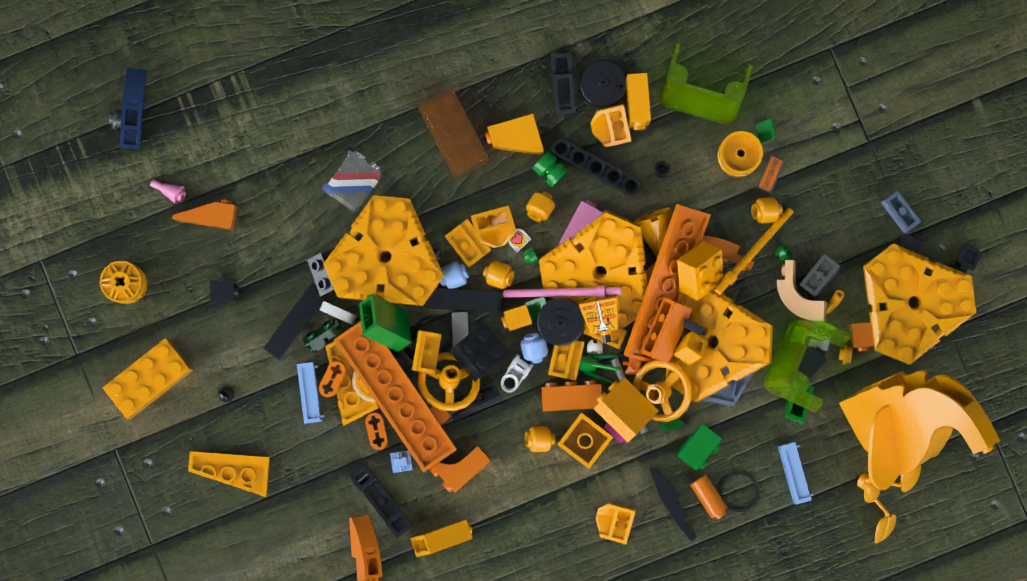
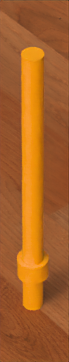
(731, 276)

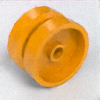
(731, 162)

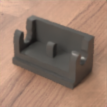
(820, 276)

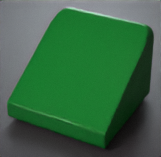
(765, 131)
(534, 307)

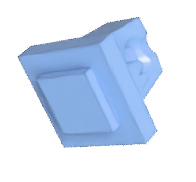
(401, 461)

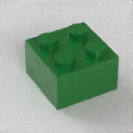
(699, 447)

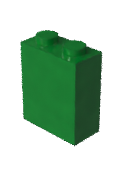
(385, 323)

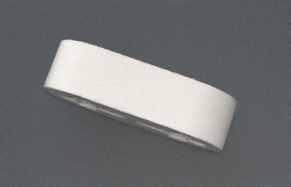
(338, 313)

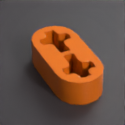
(337, 381)
(372, 432)

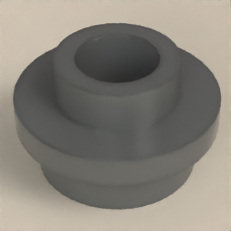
(115, 119)

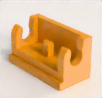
(426, 352)

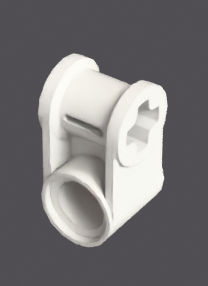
(516, 373)

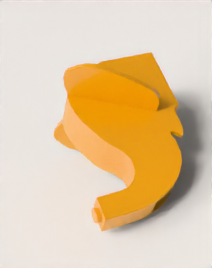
(910, 421)

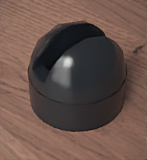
(666, 170)
(228, 390)

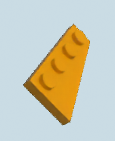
(349, 402)
(240, 471)

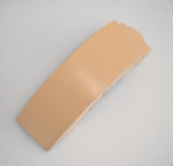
(794, 300)

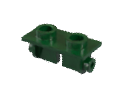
(315, 339)

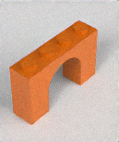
(460, 473)

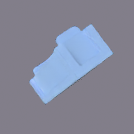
(309, 392)
(794, 473)

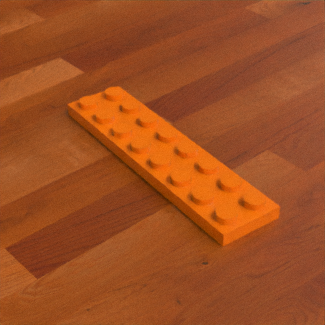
(682, 235)
(396, 397)

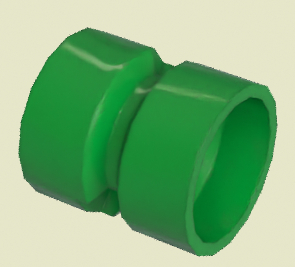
(550, 169)

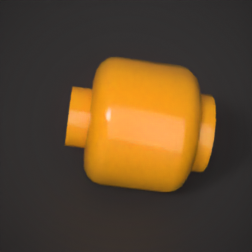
(540, 206)
(766, 210)
(498, 275)
(539, 439)

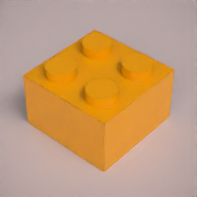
(700, 270)
(585, 440)

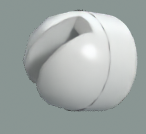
(594, 348)

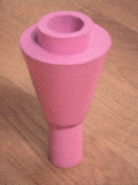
(173, 192)

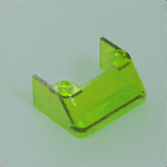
(701, 101)
(783, 376)

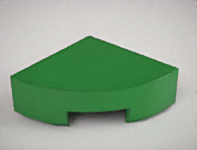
(671, 425)

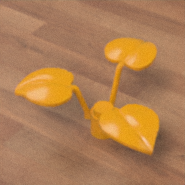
(871, 493)

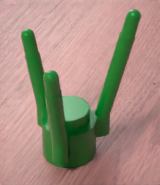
(589, 364)

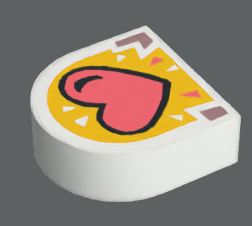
(519, 240)

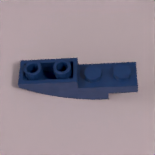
(133, 108)

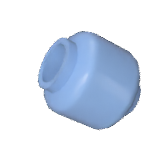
(454, 275)
(534, 348)

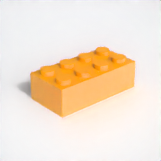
(147, 378)

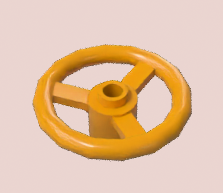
(448, 380)
(661, 391)

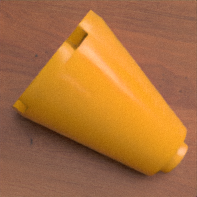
(655, 227)

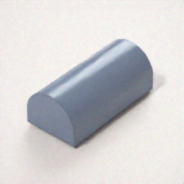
(900, 212)

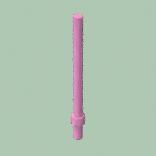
(600, 291)

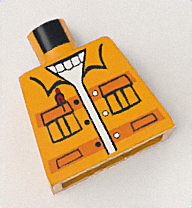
(602, 316)

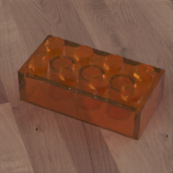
(453, 133)

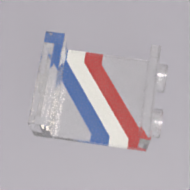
(353, 181)

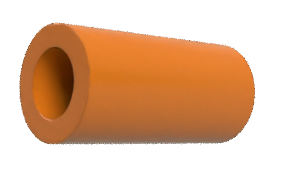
(709, 497)

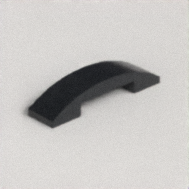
(381, 500)

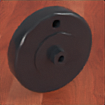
(603, 83)
(560, 321)

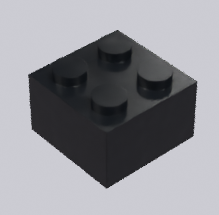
(479, 352)

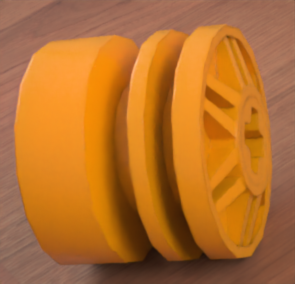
(134, 280)

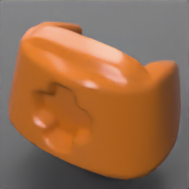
(633, 366)

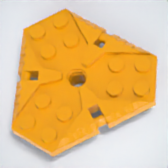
(386, 226)
(607, 243)
(941, 300)
(742, 344)

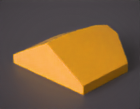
(611, 126)
(494, 226)
(615, 522)

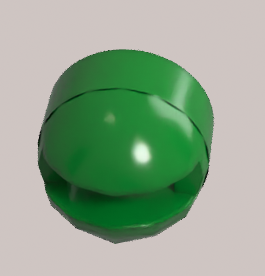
(783, 252)
(529, 256)

